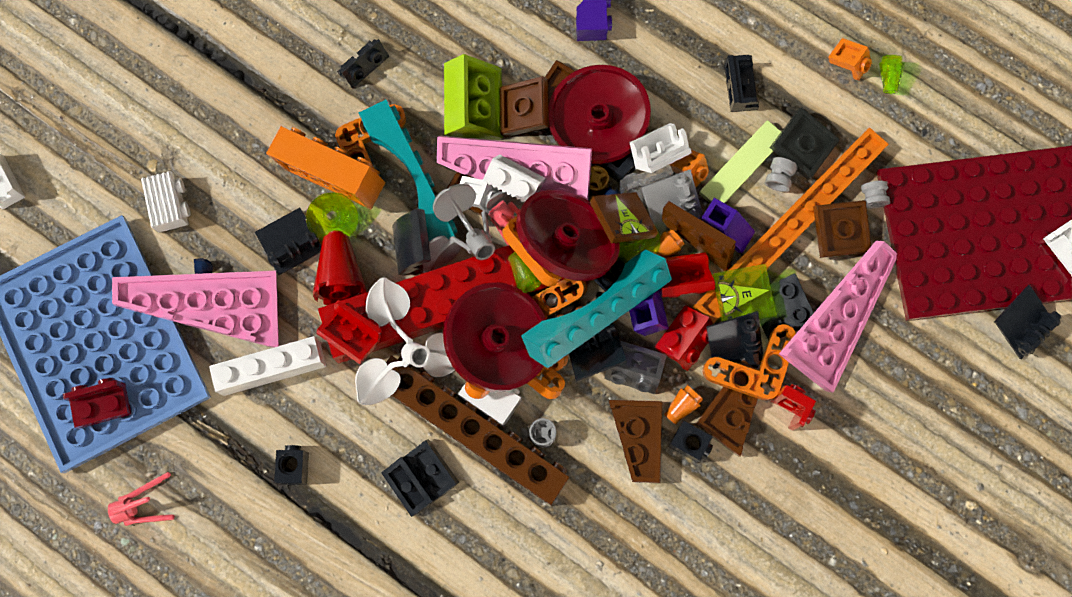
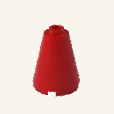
(337, 270)

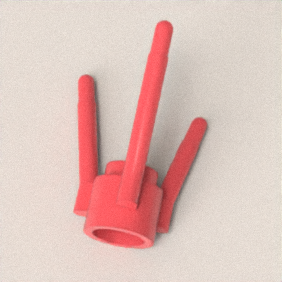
(502, 214)
(126, 507)

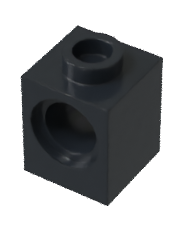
(679, 442)
(300, 474)

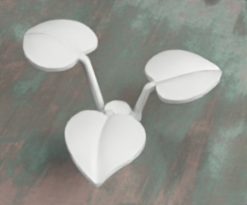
(374, 378)

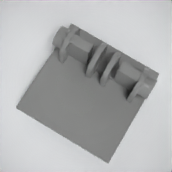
(676, 189)

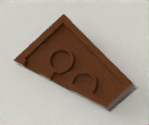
(700, 235)
(730, 415)
(641, 437)

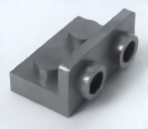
(641, 370)

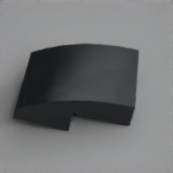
(411, 241)
(420, 477)

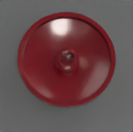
(600, 111)
(565, 235)
(486, 339)

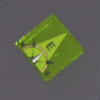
(744, 292)

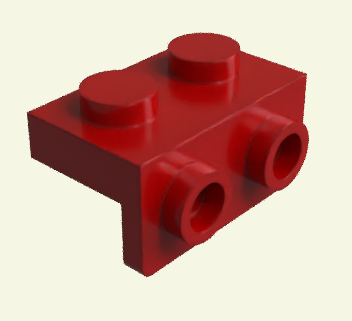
(688, 275)
(350, 332)
(685, 337)
(795, 401)

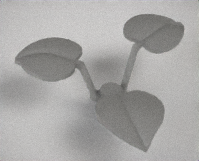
(452, 203)

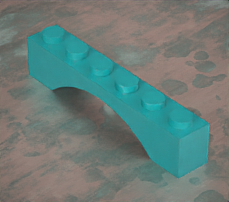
(385, 131)
(561, 335)

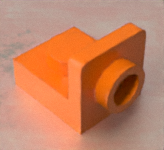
(851, 57)
(696, 163)

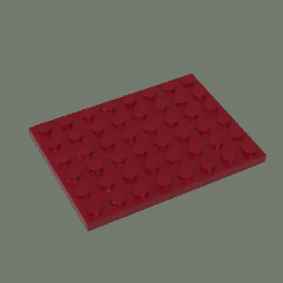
(976, 230)

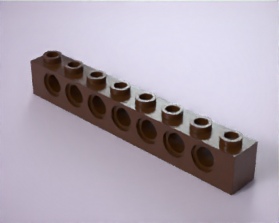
(455, 428)

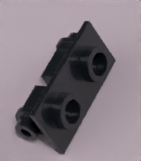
(368, 59)

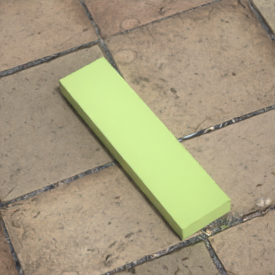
(741, 165)

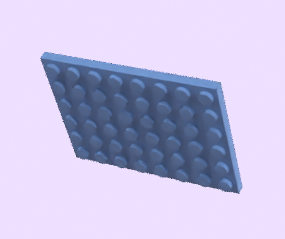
(69, 334)

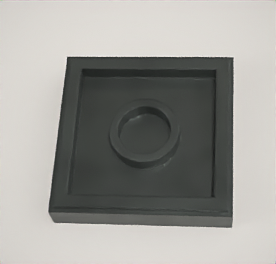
(805, 143)

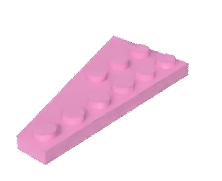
(562, 166)
(223, 303)
(833, 330)

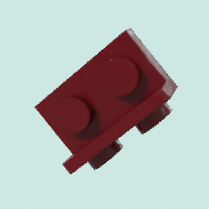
(98, 402)

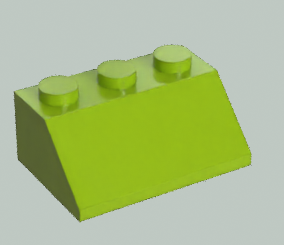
(472, 98)

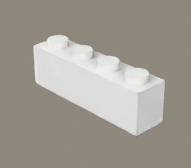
(267, 366)

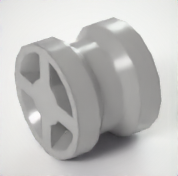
(875, 194)

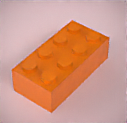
(326, 166)

